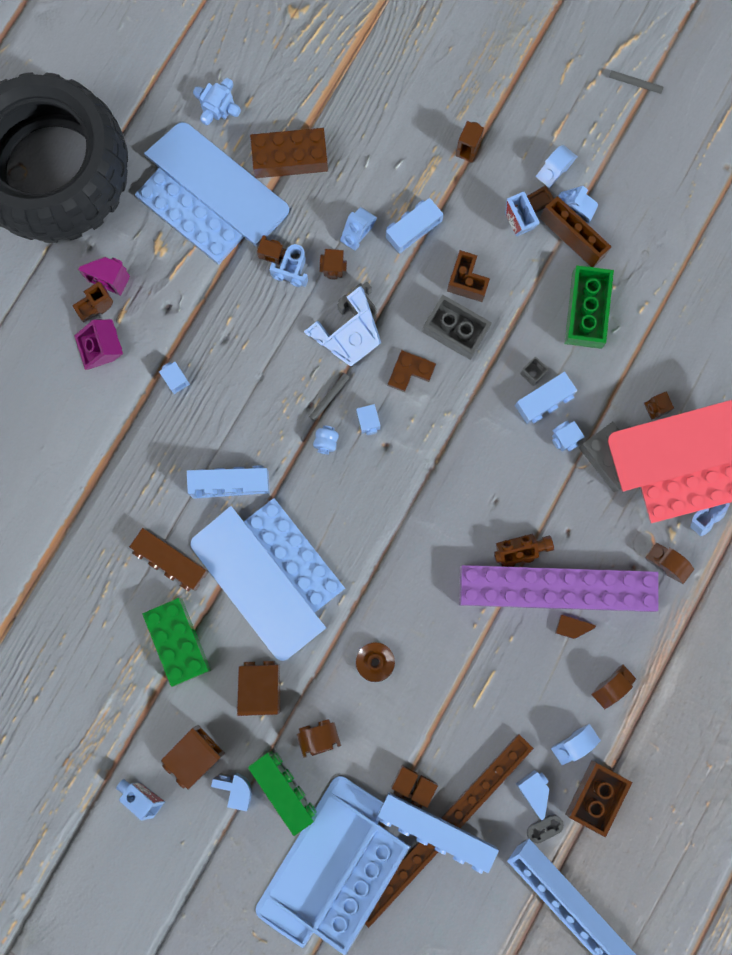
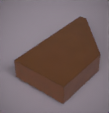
(572, 627)

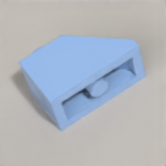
(535, 791)

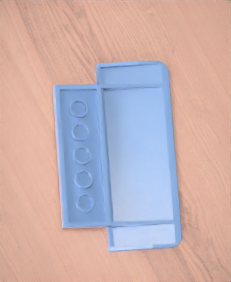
(208, 194)
(269, 575)
(333, 870)

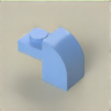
(555, 165)
(577, 745)
(240, 790)

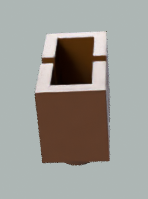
(469, 141)
(422, 792)

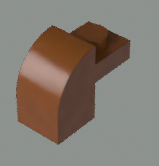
(95, 302)
(671, 562)
(614, 687)

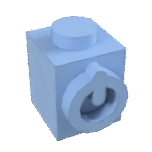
(567, 436)

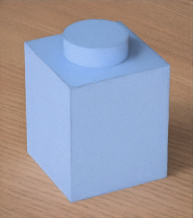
(174, 377)
(368, 419)

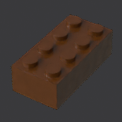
(289, 153)

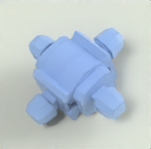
(216, 101)

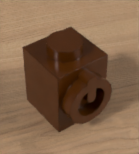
(333, 263)

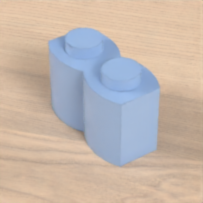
(705, 519)

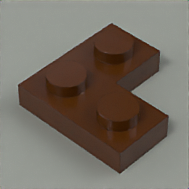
(407, 366)

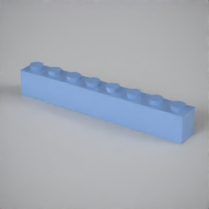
(566, 901)

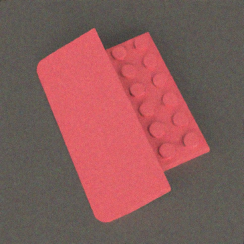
(678, 461)

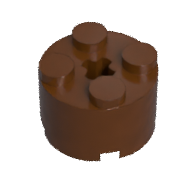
(318, 739)

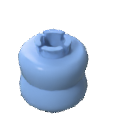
(325, 440)

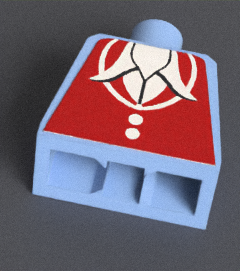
(521, 217)
(139, 800)

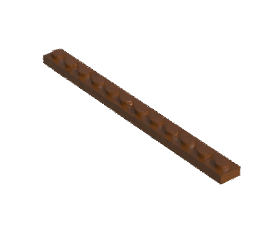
(457, 815)

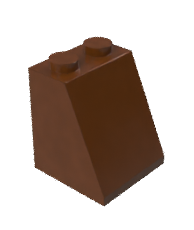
(259, 689)
(192, 757)

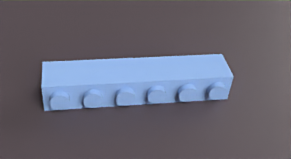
(437, 832)

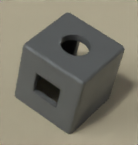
(533, 365)

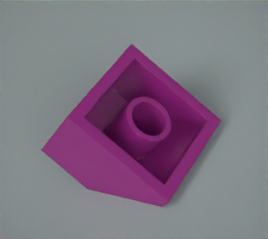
(108, 272)
(98, 343)

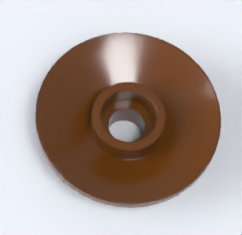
(383, 669)

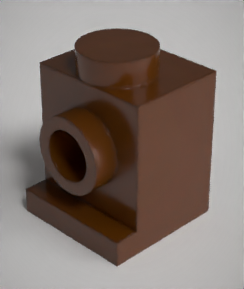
(271, 250)
(659, 405)

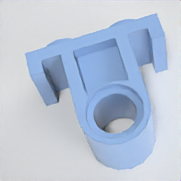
(580, 202)
(357, 227)
(291, 268)

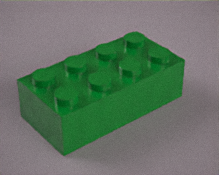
(589, 307)
(176, 642)
(283, 793)

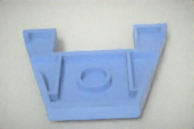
(355, 337)

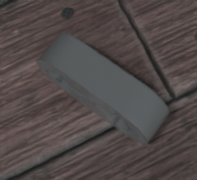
(547, 833)

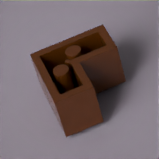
(465, 282)

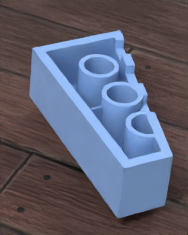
(228, 482)

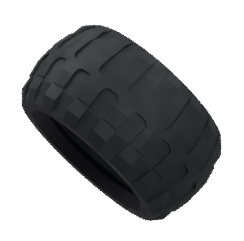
(95, 190)

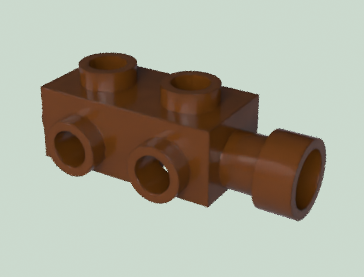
(521, 549)

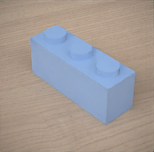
(414, 225)
(546, 398)

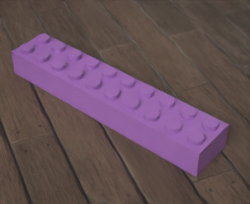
(558, 588)

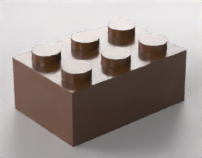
(598, 798)

